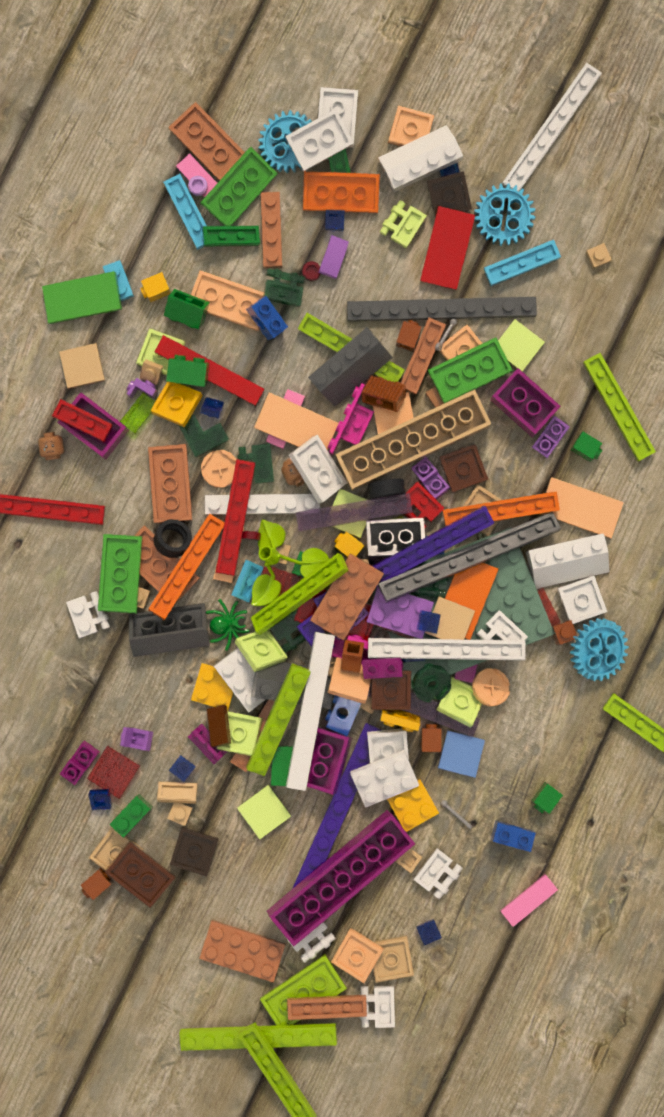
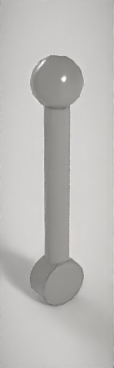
(453, 322)
(444, 803)

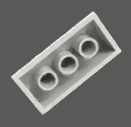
(420, 158)
(568, 561)

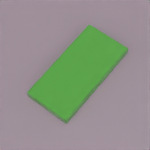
(238, 187)
(82, 297)
(470, 370)
(120, 573)

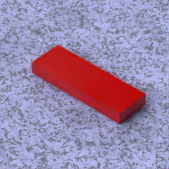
(82, 420)

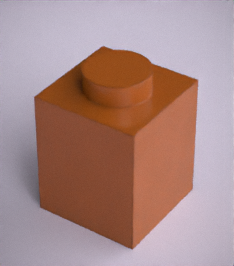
(408, 335)
(564, 632)
(352, 656)
(430, 738)
(96, 884)

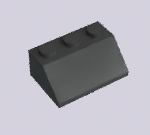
(391, 536)

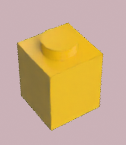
(155, 287)
(348, 544)

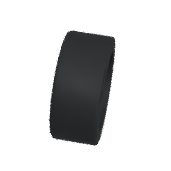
(386, 488)
(175, 525)

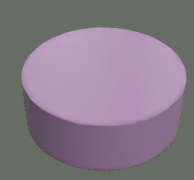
(198, 185)

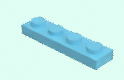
(186, 208)
(522, 263)

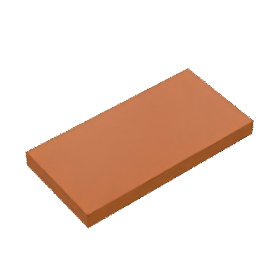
(341, 191)
(471, 590)

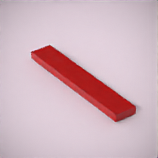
(217, 374)
(52, 509)
(235, 517)

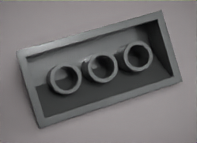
(350, 366)
(182, 629)
(270, 680)

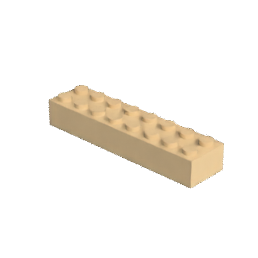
(413, 440)

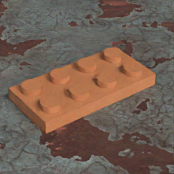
(206, 140)
(170, 483)
(157, 567)
(347, 597)
(242, 951)

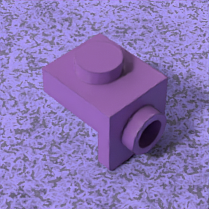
(146, 387)
(136, 738)

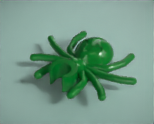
(226, 623)

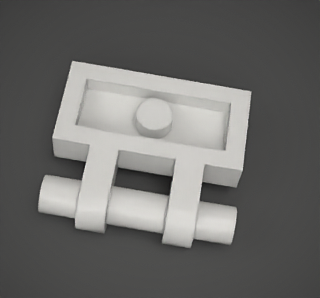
(82, 616)
(503, 628)
(433, 870)
(312, 951)
(384, 1006)

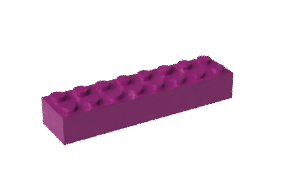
(340, 877)

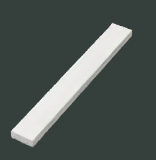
(552, 127)
(446, 649)
(310, 711)

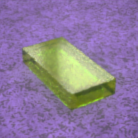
(138, 413)

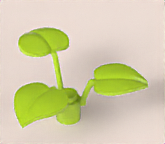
(272, 536)

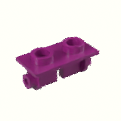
(382, 668)
(201, 739)

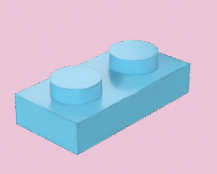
(123, 283)
(246, 579)

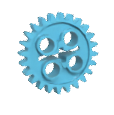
(286, 125)
(488, 212)
(599, 649)

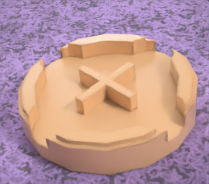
(218, 468)
(491, 687)

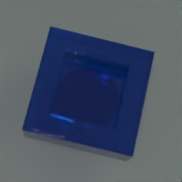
(334, 220)
(212, 407)
(428, 621)
(182, 768)
(100, 799)
(428, 932)

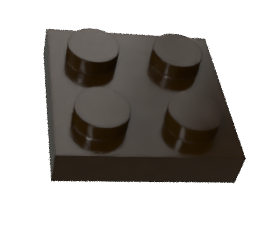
(449, 192)
(194, 851)

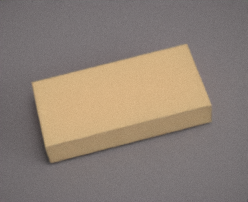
(177, 792)

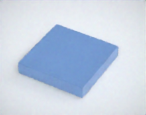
(461, 753)

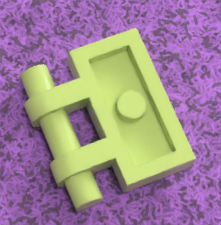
(408, 226)

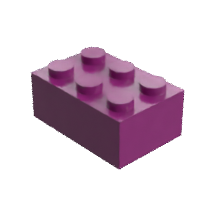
(525, 402)
(115, 436)
(328, 760)

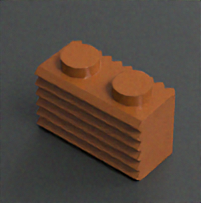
(384, 393)

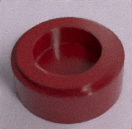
(310, 271)
(251, 535)

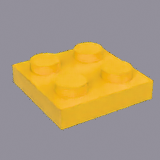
(176, 403)
(211, 688)
(401, 718)
(413, 807)

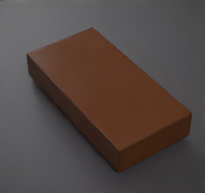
(218, 726)

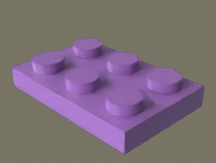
(399, 614)

